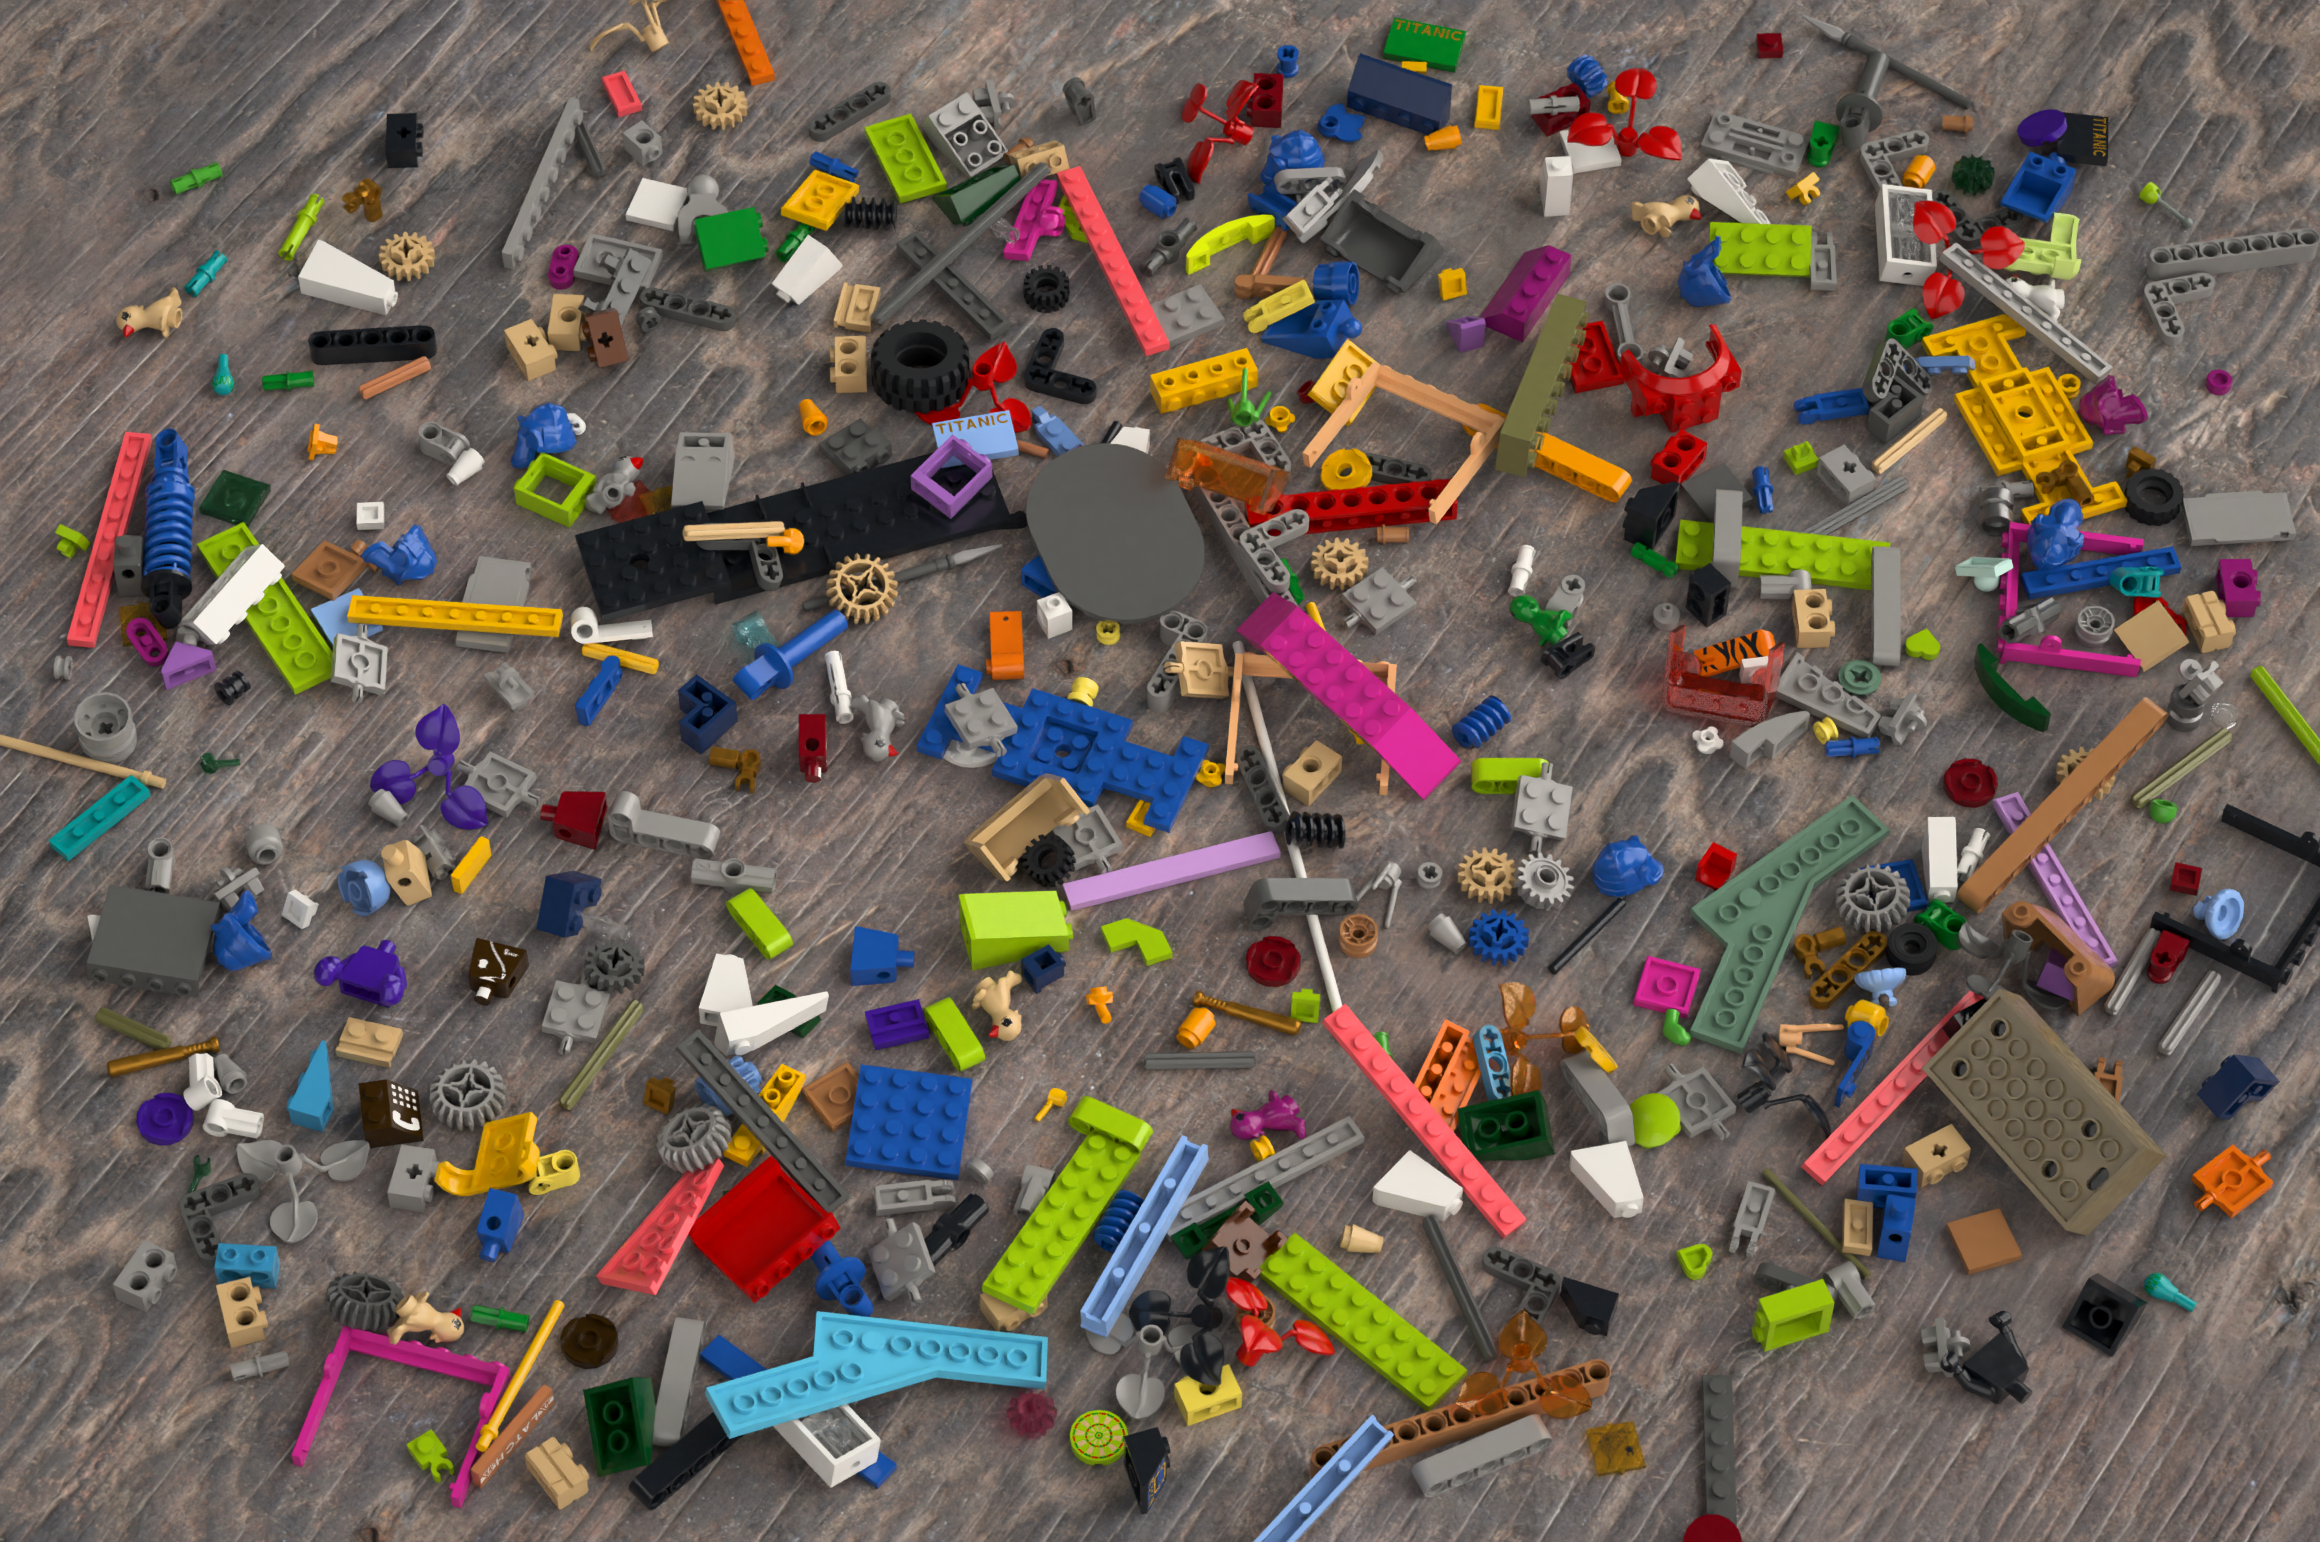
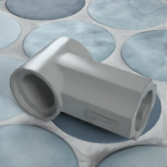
(1783, 586)
(160, 868)
(1034, 1186)
(1847, 1283)

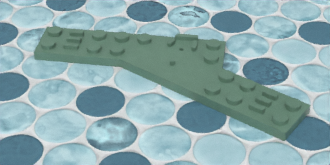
(1760, 912)

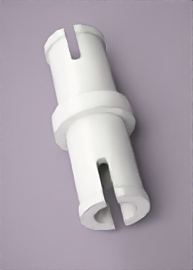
(1521, 570)
(1972, 854)

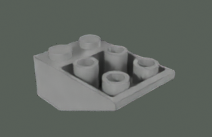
(964, 136)
(702, 469)

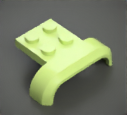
(2053, 257)

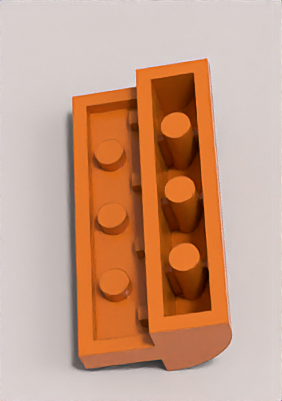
(1449, 1072)

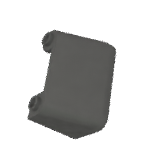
(1380, 243)

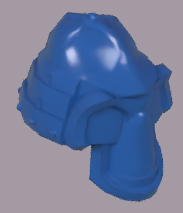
(1292, 151)
(1702, 281)
(542, 432)
(2055, 537)
(407, 559)
(1625, 868)
(236, 940)

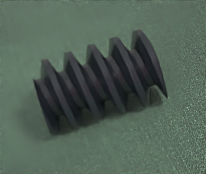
(870, 213)
(1315, 827)

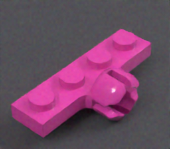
(1035, 220)

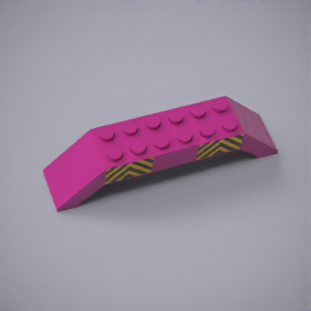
(1350, 693)

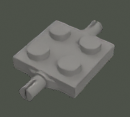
(1378, 601)
(359, 663)
(981, 719)
(500, 783)
(1541, 808)
(1091, 839)
(575, 1013)
(1699, 1101)
(901, 1262)

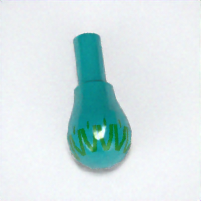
(222, 380)
(2160, 1287)

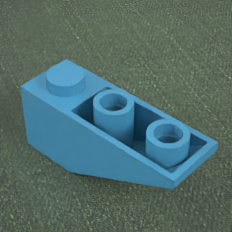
(313, 1099)

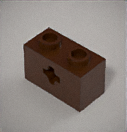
(615, 349)

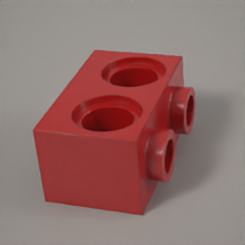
(1678, 458)

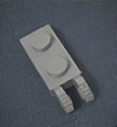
(1311, 208)
(1823, 264)
(913, 1197)
(1752, 1216)

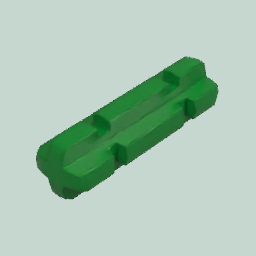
(1654, 560)

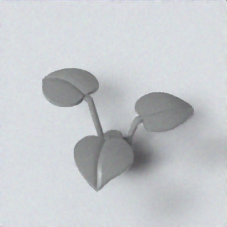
(262, 1158)
(1136, 1394)

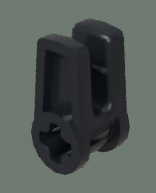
(1172, 174)
(1568, 655)

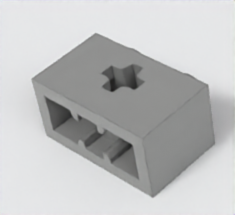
(1845, 475)
(413, 1178)

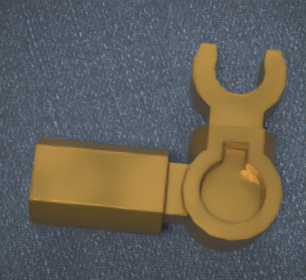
(368, 194)
(2068, 476)
(748, 762)
(1806, 948)

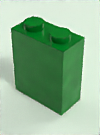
(730, 239)

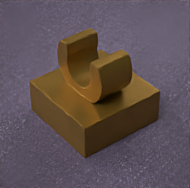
(2138, 460)
(660, 1094)

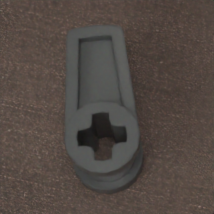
(1080, 100)

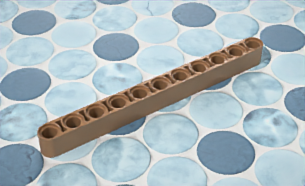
(2061, 805)
(1453, 1431)

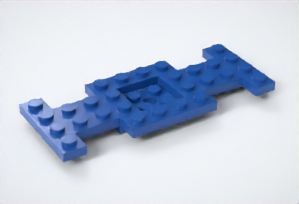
(1092, 763)

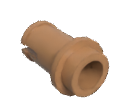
(1957, 123)
(1024, 143)
(1392, 534)

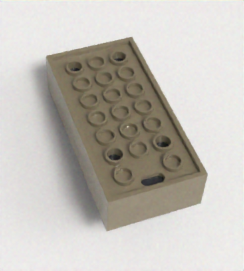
(2044, 1112)

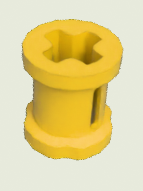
(1617, 103)

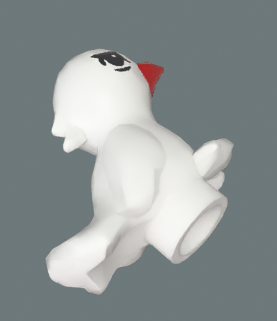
(2043, 296)

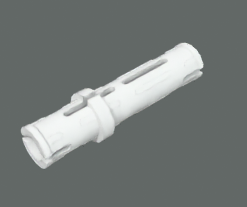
(839, 696)

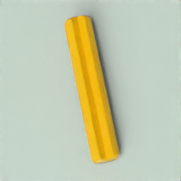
(626, 658)

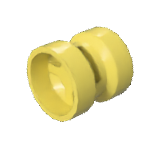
(1083, 691)

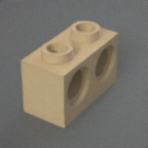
(1051, 153)
(850, 364)
(1812, 618)
(239, 1312)

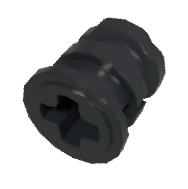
(232, 687)

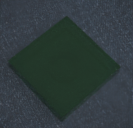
(235, 498)

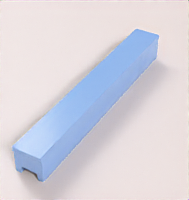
(1143, 1237)
(1328, 1483)

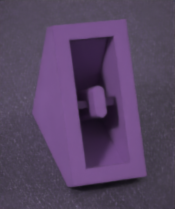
(1467, 332)
(185, 664)
(2053, 977)

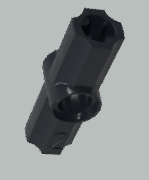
(954, 1228)

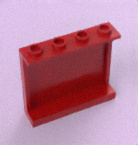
(762, 1230)

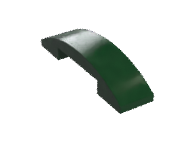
(2027, 712)
(1194, 1237)

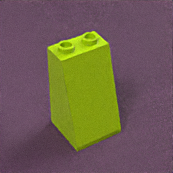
(1011, 926)

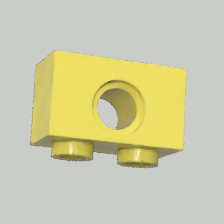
(1200, 1407)

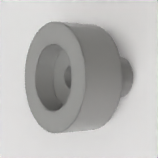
(1666, 616)

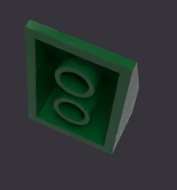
(1508, 1128)
(621, 1424)

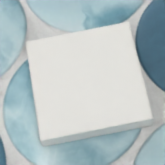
(1590, 158)
(657, 204)

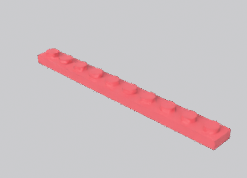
(1113, 261)
(113, 523)
(1880, 1102)
(1424, 1121)

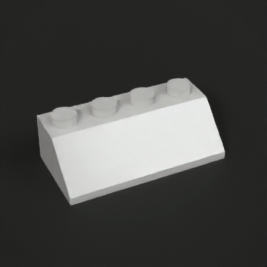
(233, 594)

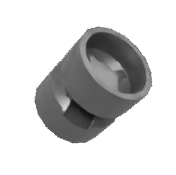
(1996, 511)
(2184, 713)

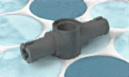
(1168, 247)

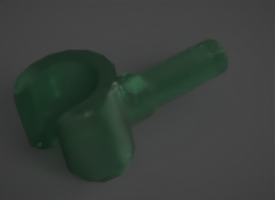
(211, 765)
(200, 1171)

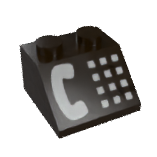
(390, 1113)

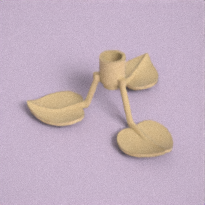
(652, 34)

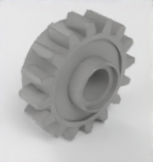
(1543, 882)

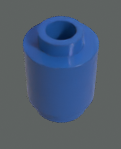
(1158, 201)

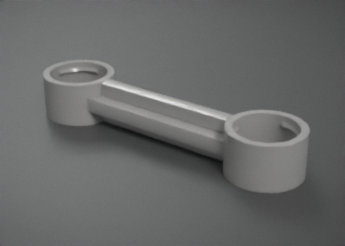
(1622, 320)

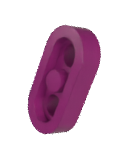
(563, 262)
(148, 643)

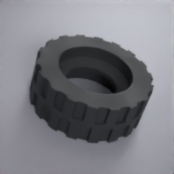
(2156, 480)

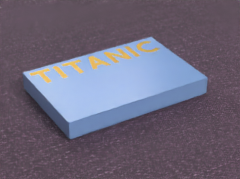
(986, 434)

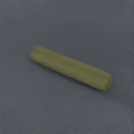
(132, 1029)

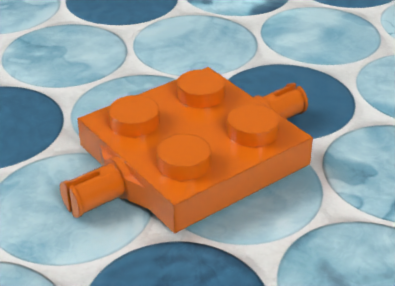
(2232, 1180)

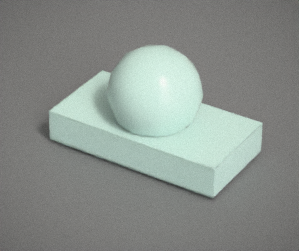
(1985, 571)

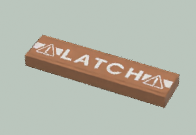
(512, 1436)

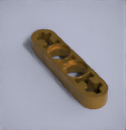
(1848, 970)

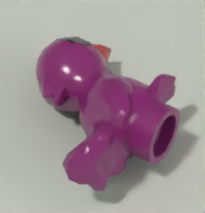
(1274, 1115)

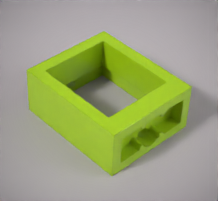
(575, 502)
(1793, 1315)

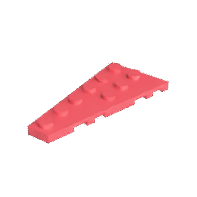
(653, 1246)

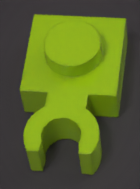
(430, 1452)

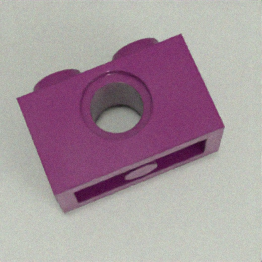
(2237, 587)

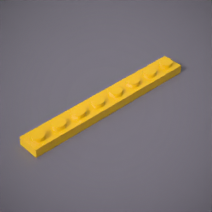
(455, 616)

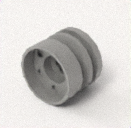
(105, 727)

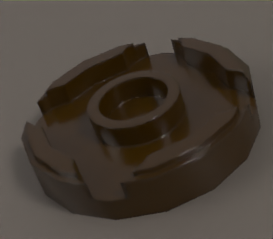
(589, 1341)

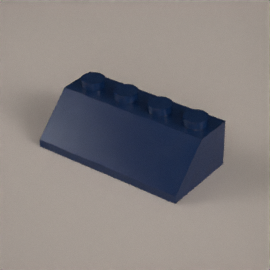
(1399, 95)

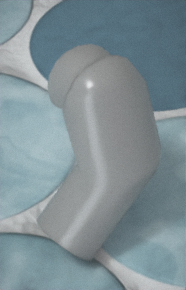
(187, 636)

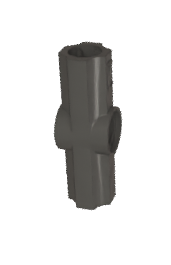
(2030, 620)

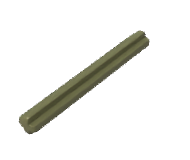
(2181, 768)
(601, 1055)

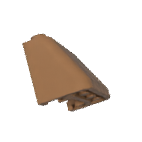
(2084, 968)

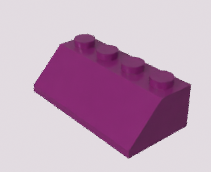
(1527, 292)

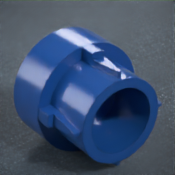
(1336, 282)

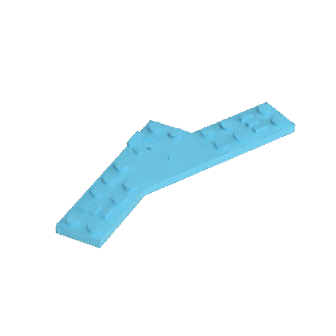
(870, 1357)

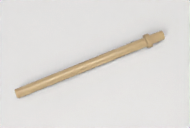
(145, 777)

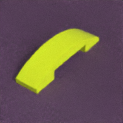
(1252, 227)

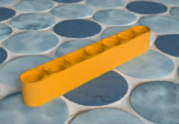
(1575, 465)

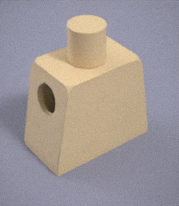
(406, 862)

